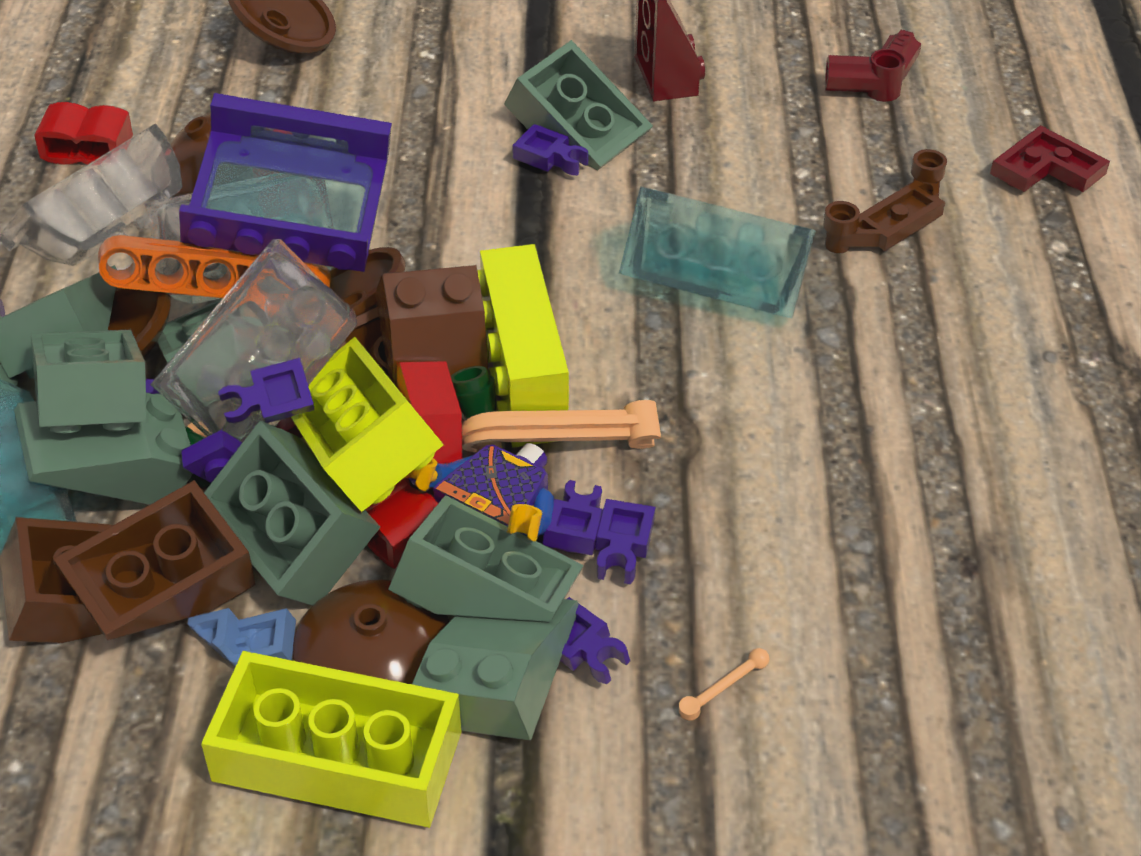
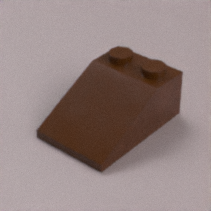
(432, 318)
(158, 565)
(36, 594)

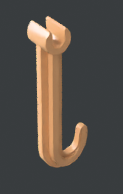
(635, 423)

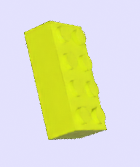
(522, 333)
(364, 427)
(334, 738)

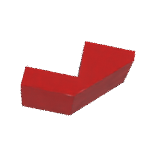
(433, 396)

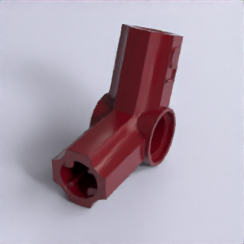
(876, 75)

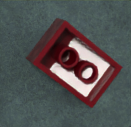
(666, 52)

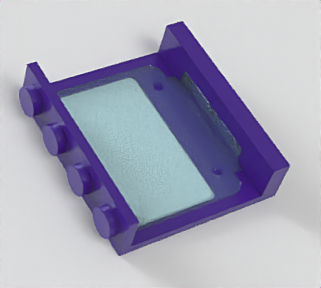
(288, 178)

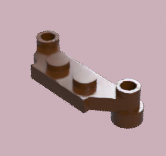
(892, 217)

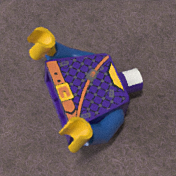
(497, 485)

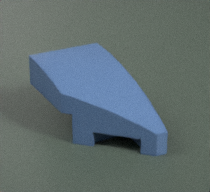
(261, 634)

